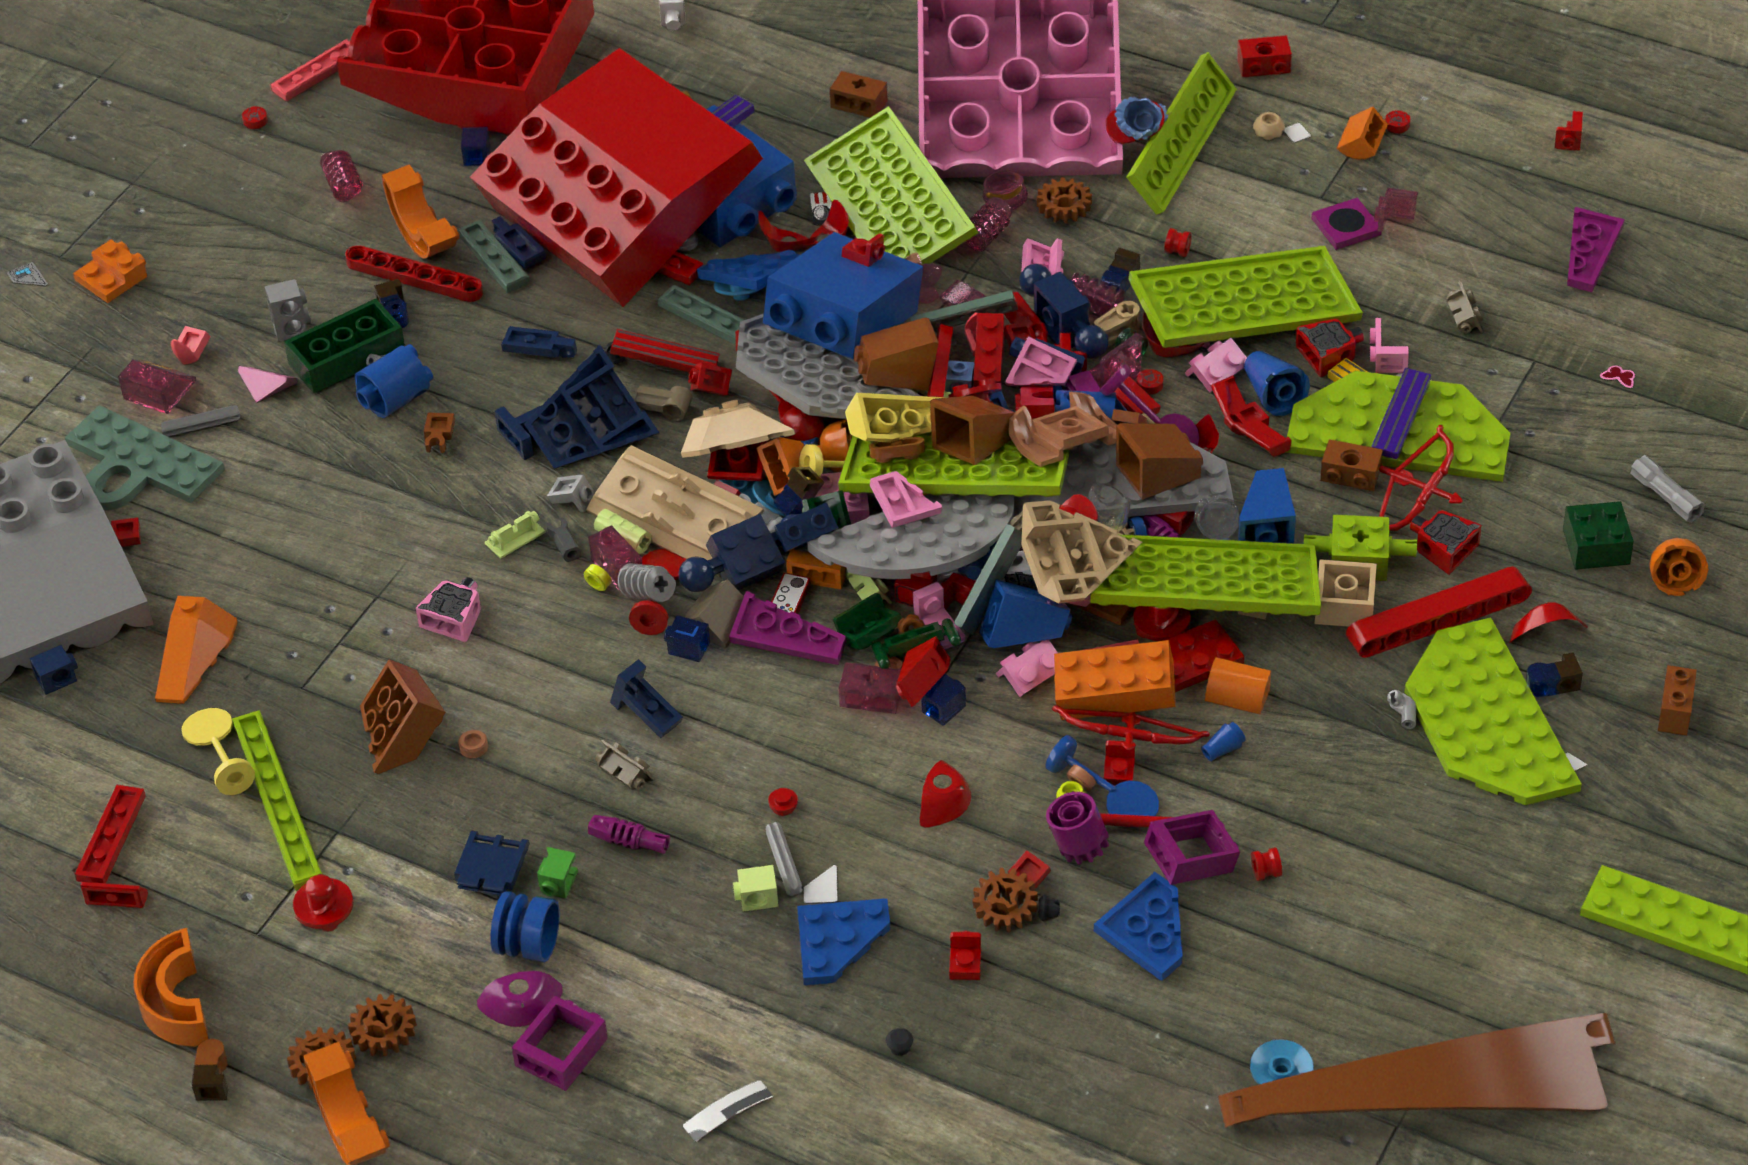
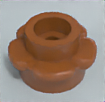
(910, 619)

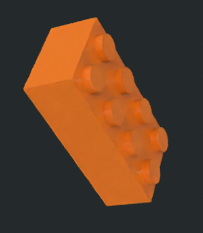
(1116, 678)

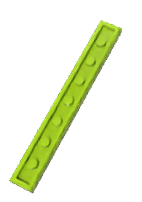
(277, 798)

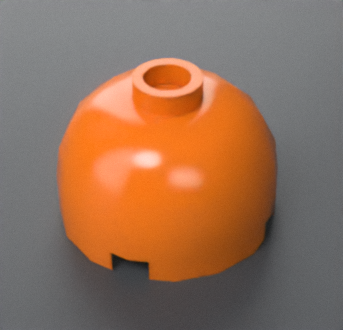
(835, 442)
(1678, 566)

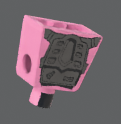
(451, 609)

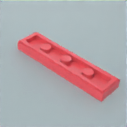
(310, 73)

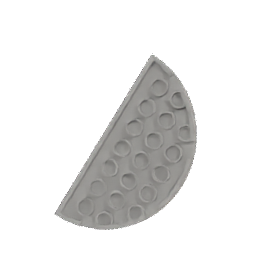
(929, 545)

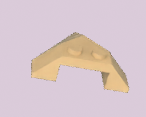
(731, 428)
(1069, 551)

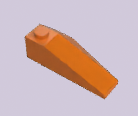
(193, 641)

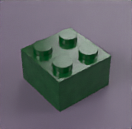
(1598, 535)

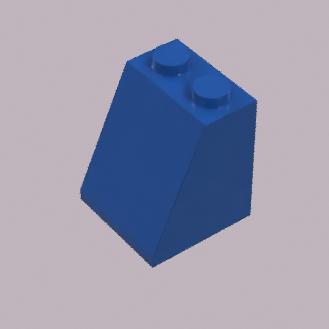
(1268, 509)
(1022, 616)

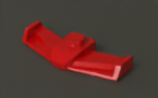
(1024, 323)
(1248, 419)

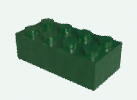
(342, 345)

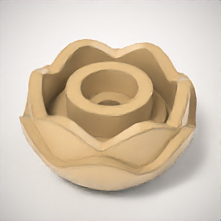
(1269, 126)

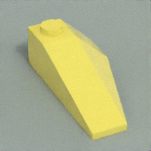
(888, 416)

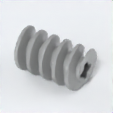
(646, 582)

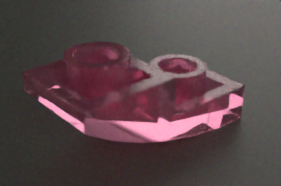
(959, 293)

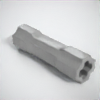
(1681, 500)

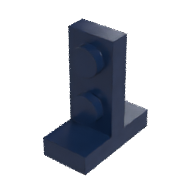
(515, 430)
(644, 700)

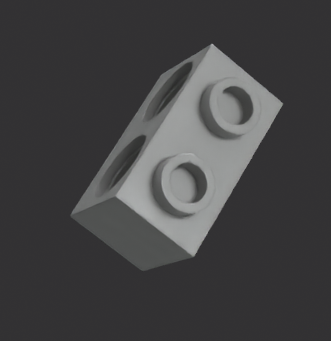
(287, 309)

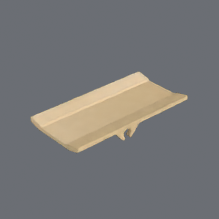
(669, 503)

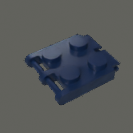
(490, 864)

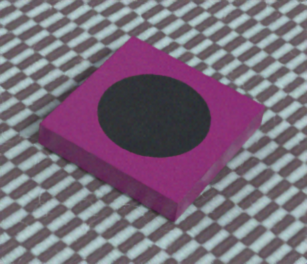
(1346, 223)

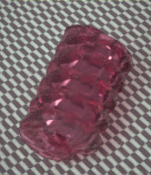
(341, 174)
(989, 223)
(1100, 298)

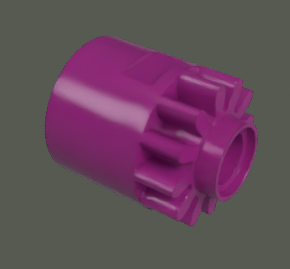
(1077, 827)

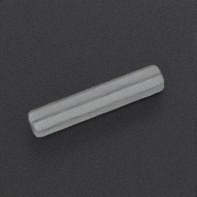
(200, 421)
(783, 859)

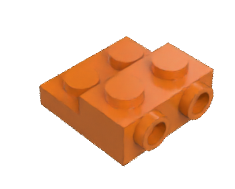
(111, 270)

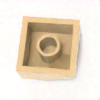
(1345, 592)

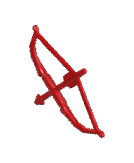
(1405, 478)
(1130, 732)

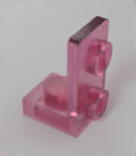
(1397, 204)

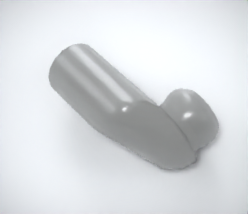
(1405, 706)

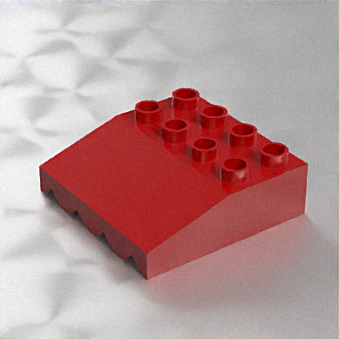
(465, 57)
(615, 173)

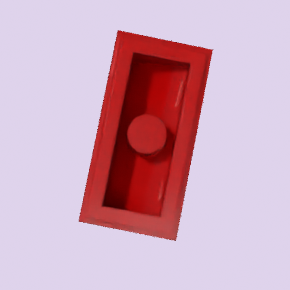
(114, 894)

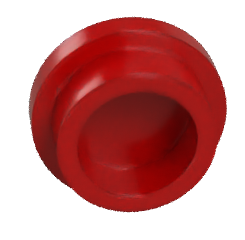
(783, 801)

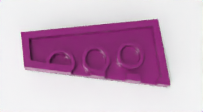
(775, 630)

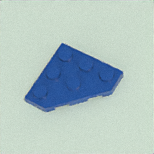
(746, 271)
(1146, 926)
(838, 935)

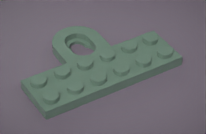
(142, 454)

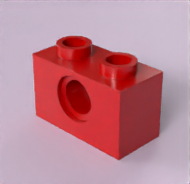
(1264, 56)

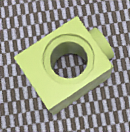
(756, 888)

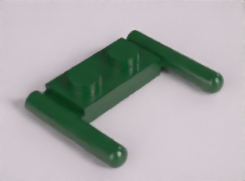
(903, 642)

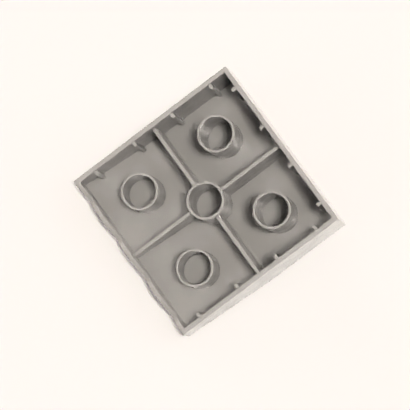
(59, 561)

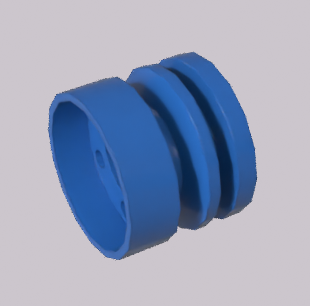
(525, 926)

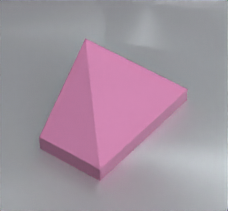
(264, 383)

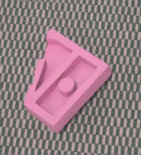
(1040, 366)
(901, 500)

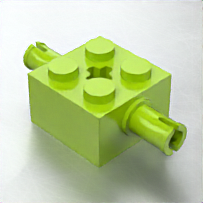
(1363, 541)

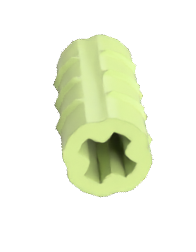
(632, 533)

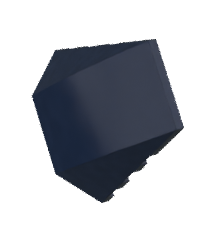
(588, 415)

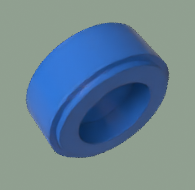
(1138, 525)

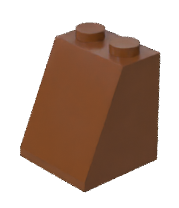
(898, 355)
(968, 427)
(1156, 457)

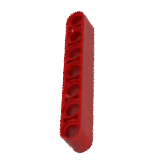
(1438, 611)

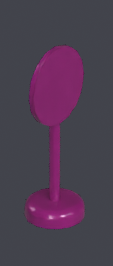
(1182, 422)

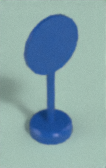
(1123, 799)

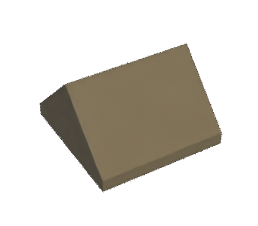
(719, 609)

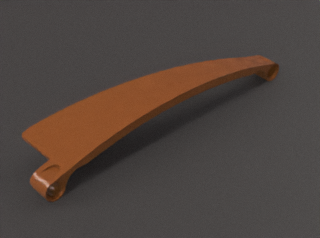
(1506, 1069)

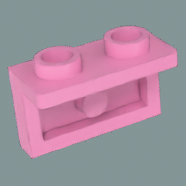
(1041, 254)
(1221, 362)
(1030, 667)

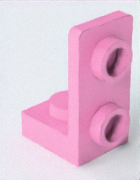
(1386, 358)
(930, 608)

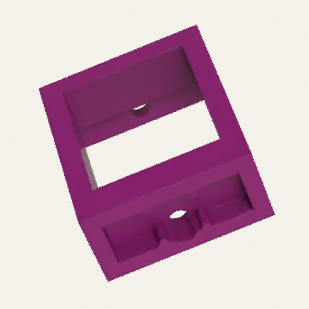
(1162, 845)
(547, 1066)

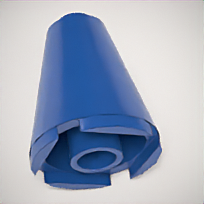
(1276, 382)

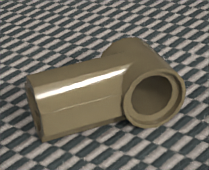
(671, 403)

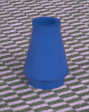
(1224, 741)

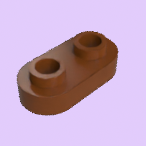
(906, 447)

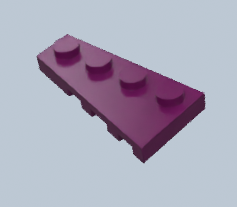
(1591, 246)

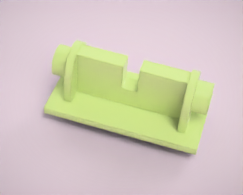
(513, 537)
(871, 586)

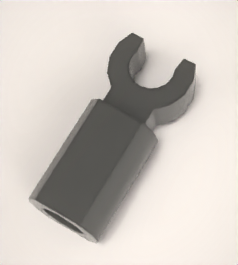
(564, 541)

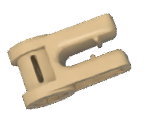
(1115, 321)

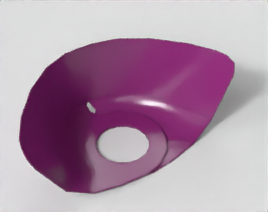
(506, 1007)

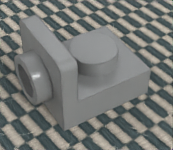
(572, 489)

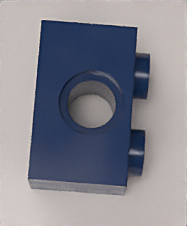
(805, 527)

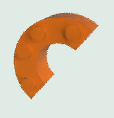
(414, 216)
(155, 978)
(343, 1106)

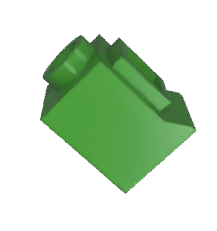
(556, 873)

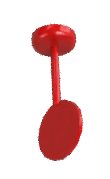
(647, 615)

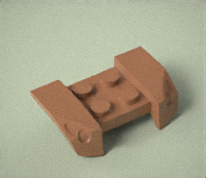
(1047, 436)

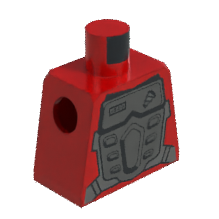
(1327, 344)
(1446, 539)

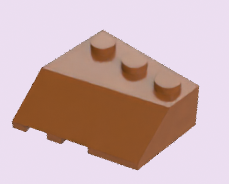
(399, 716)

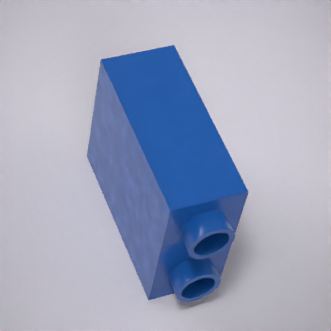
(766, 188)
(838, 299)

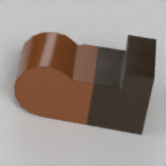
(207, 1079)

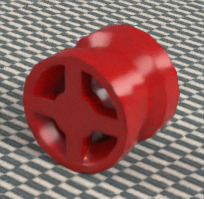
(1178, 242)
(1266, 864)

